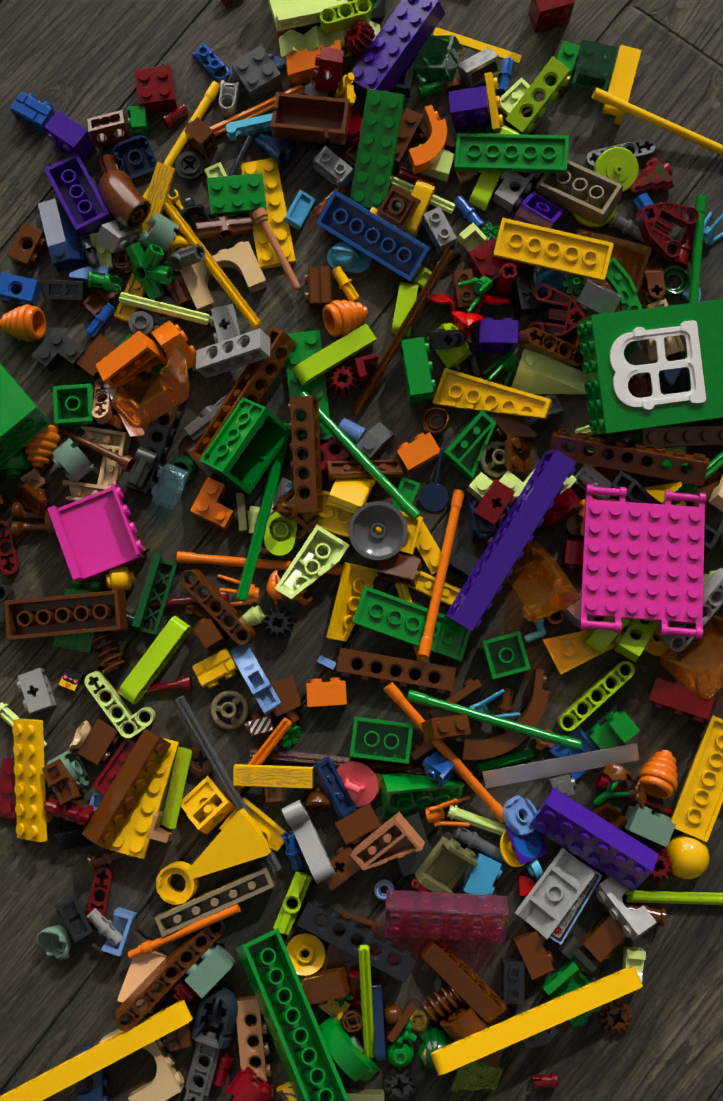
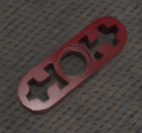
(15, 560)
(97, 880)

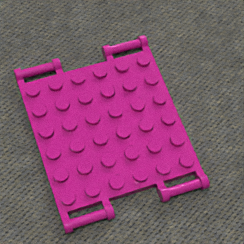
(643, 561)

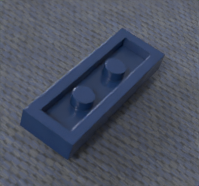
(334, 787)

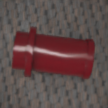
(545, 1081)

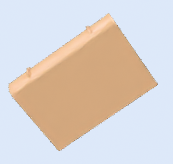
(138, 971)

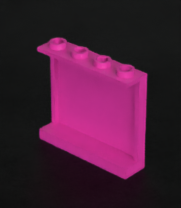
(96, 533)

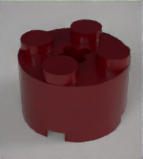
(249, 1088)

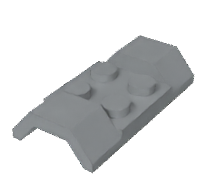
(555, 893)

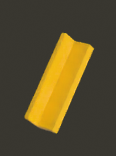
(622, 79)

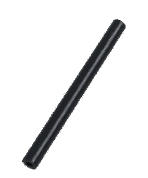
(240, 157)

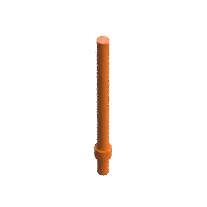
(149, 946)

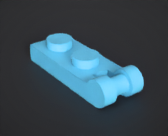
(248, 126)

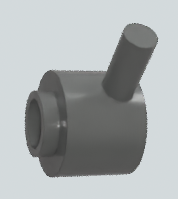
(142, 322)

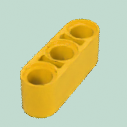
(423, 192)

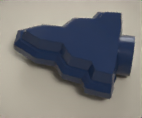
(277, 148)

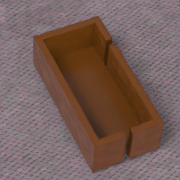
(311, 118)

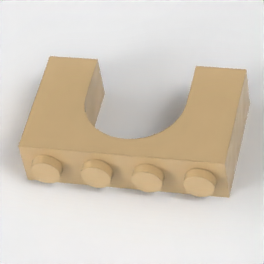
(238, 257)
(167, 1080)

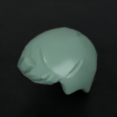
(55, 941)

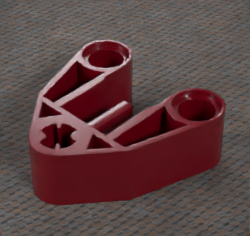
(662, 216)
(558, 298)

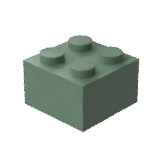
(650, 826)
(209, 970)

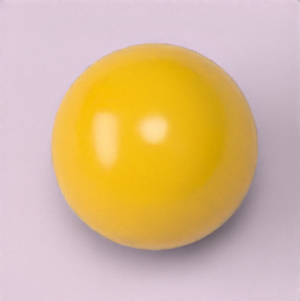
(687, 855)

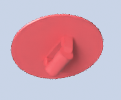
(359, 782)

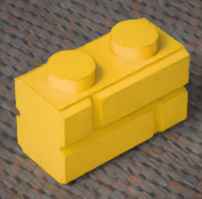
(215, 668)

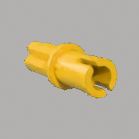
(345, 284)

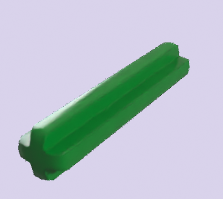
(505, 760)

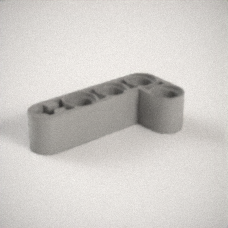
(309, 841)

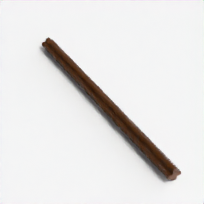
(417, 306)
(301, 758)

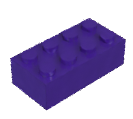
(78, 195)

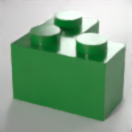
(615, 730)

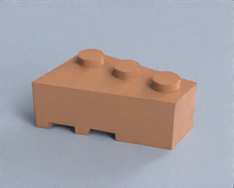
(388, 842)

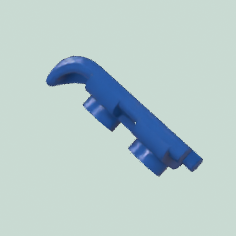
(214, 64)

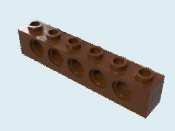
(312, 463)
(347, 656)

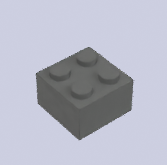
(256, 73)

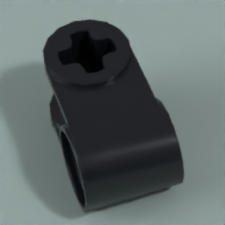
(445, 339)

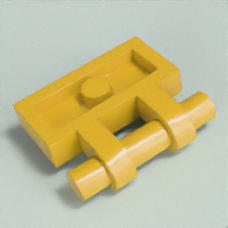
(345, 89)

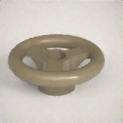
(497, 452)
(238, 698)

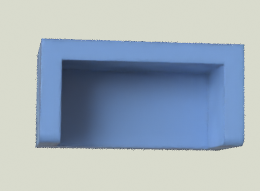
(123, 923)

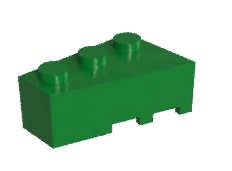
(467, 448)

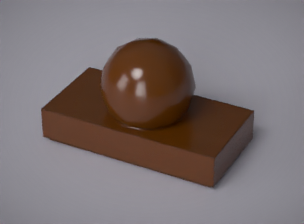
(33, 499)
(398, 1018)

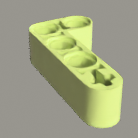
(116, 701)

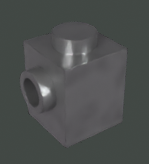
(563, 784)

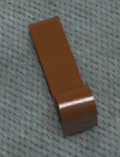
(568, 350)

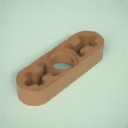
(100, 416)

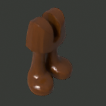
(19, 528)

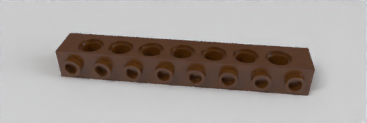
(250, 385)
(635, 465)

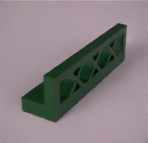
(147, 595)

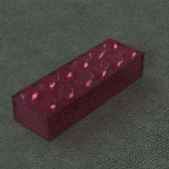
(446, 916)

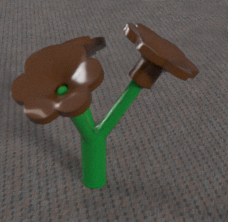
(617, 775)

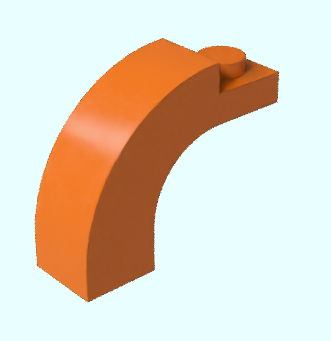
(429, 153)

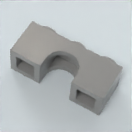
(633, 922)

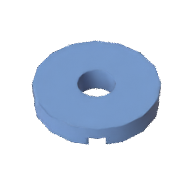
(511, 815)

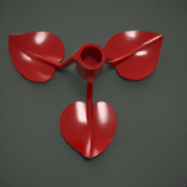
(466, 320)

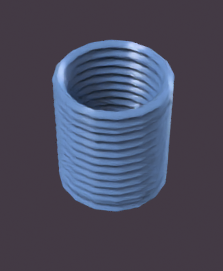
(353, 431)

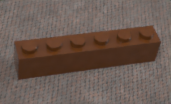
(126, 789)

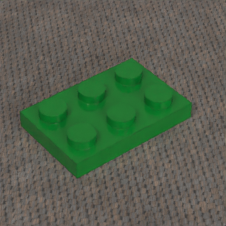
(236, 194)

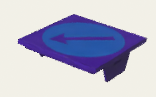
(527, 847)

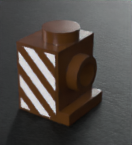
(259, 724)

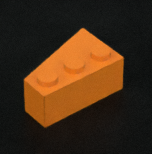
(301, 64)
(130, 359)

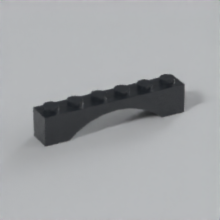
(638, 494)

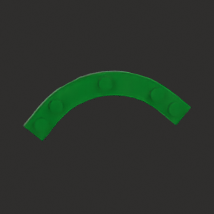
(623, 285)

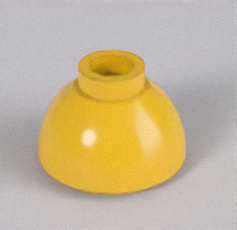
(177, 243)

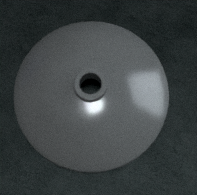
(378, 545)

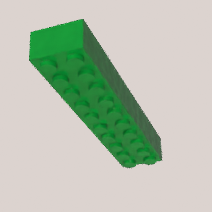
(290, 1019)

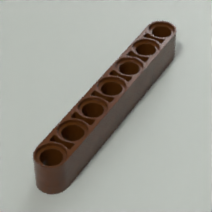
(166, 981)

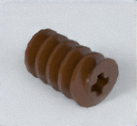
(108, 652)
(441, 1003)

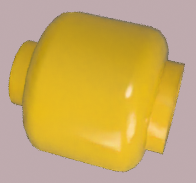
(119, 579)

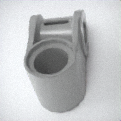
(229, 96)

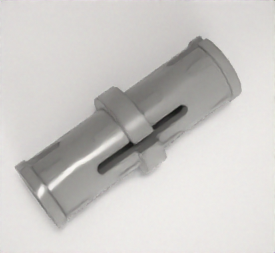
(104, 926)

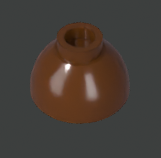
(317, 800)

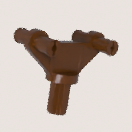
(290, 511)

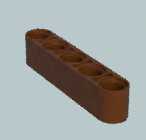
(209, 605)
(463, 980)

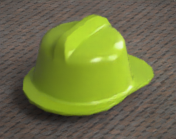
(280, 534)

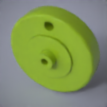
(618, 165)

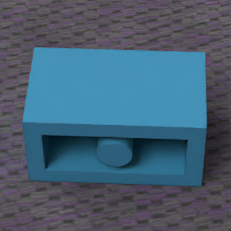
(482, 877)

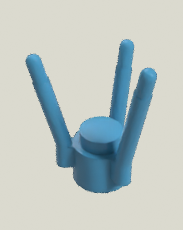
(708, 236)
(481, 706)

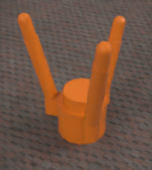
(252, 596)
(435, 813)

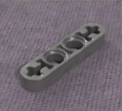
(634, 145)

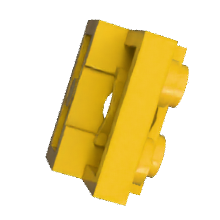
(206, 805)

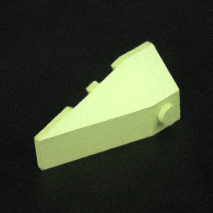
(547, 376)
(314, 559)

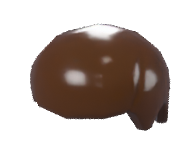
(436, 421)

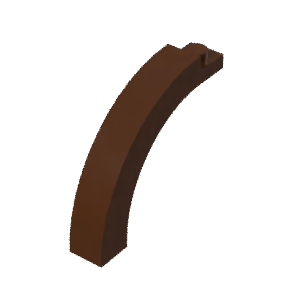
(508, 740)

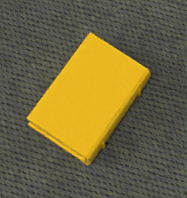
(350, 493)

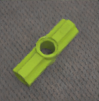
(288, 914)

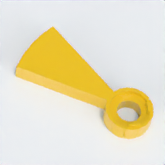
(236, 844)

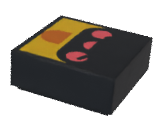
(70, 679)

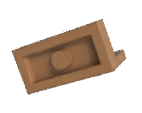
(158, 833)

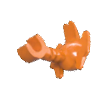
(275, 595)

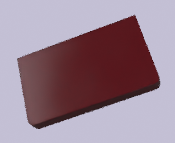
(362, 365)

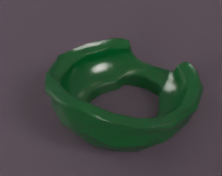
(682, 274)
(191, 466)

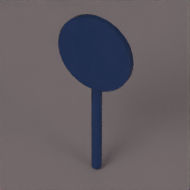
(434, 496)

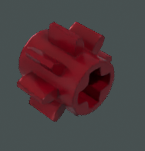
(183, 991)

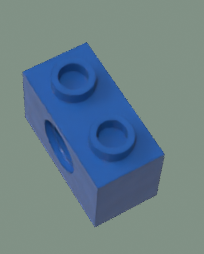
(11, 283)

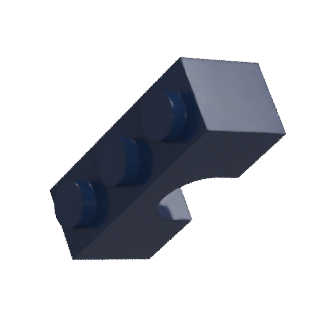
(101, 1082)

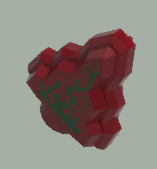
(653, 178)
(74, 811)

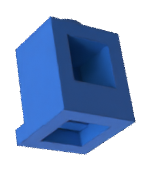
(438, 769)

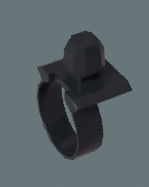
(192, 209)

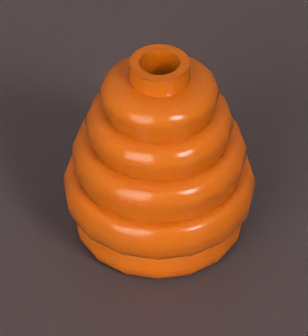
(343, 317)
(24, 323)
(41, 447)
(660, 775)

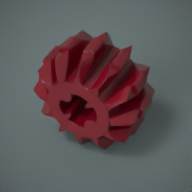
(359, 37)
(347, 375)
(661, 872)

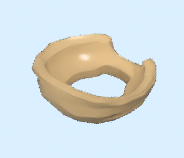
(80, 735)

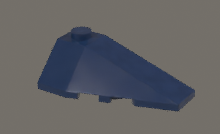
(60, 236)

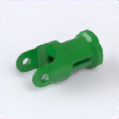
(107, 282)

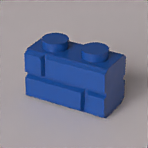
(32, 111)

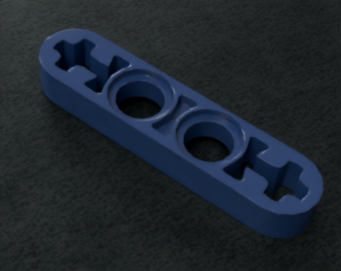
(378, 1021)

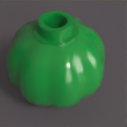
(13, 466)

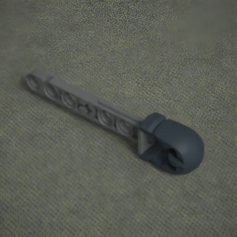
(208, 1043)

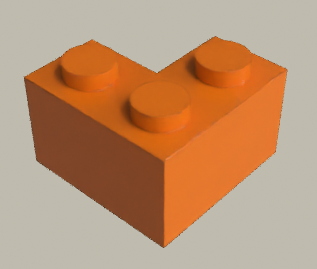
(170, 335)
(208, 505)

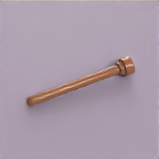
(260, 216)

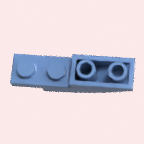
(255, 678)

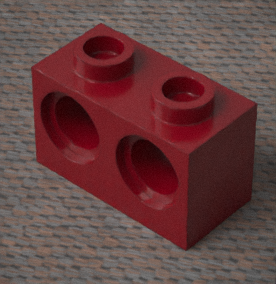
(328, 456)

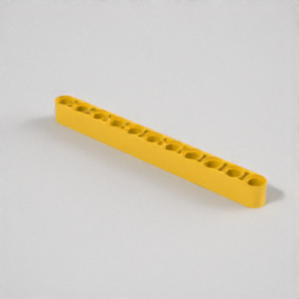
(536, 1020)
(101, 1055)

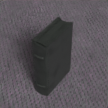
(412, 861)

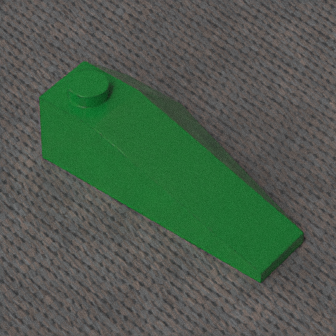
(410, 792)

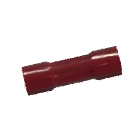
(507, 276)

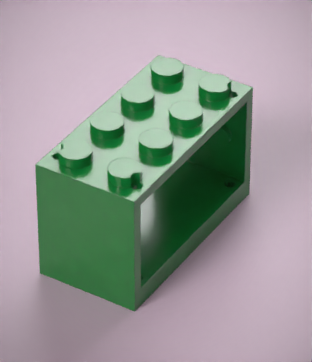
(235, 437)

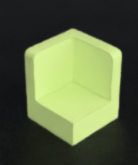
(471, 237)

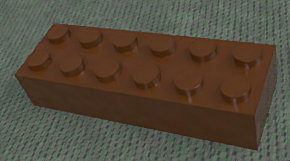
(65, 615)

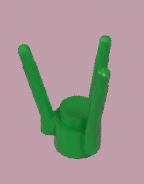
(481, 286)
(505, 363)

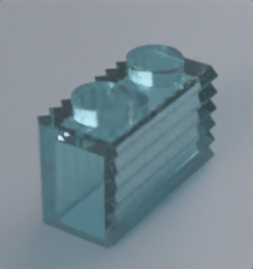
(169, 486)

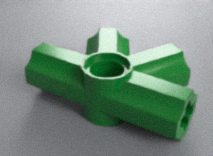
(149, 261)

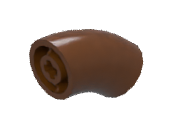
(123, 199)
(465, 1022)

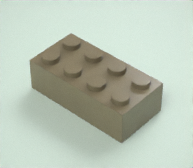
(582, 192)

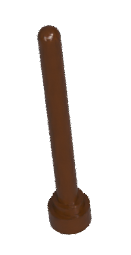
(125, 462)

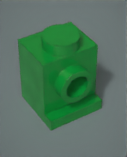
(138, 120)

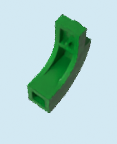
(345, 1052)

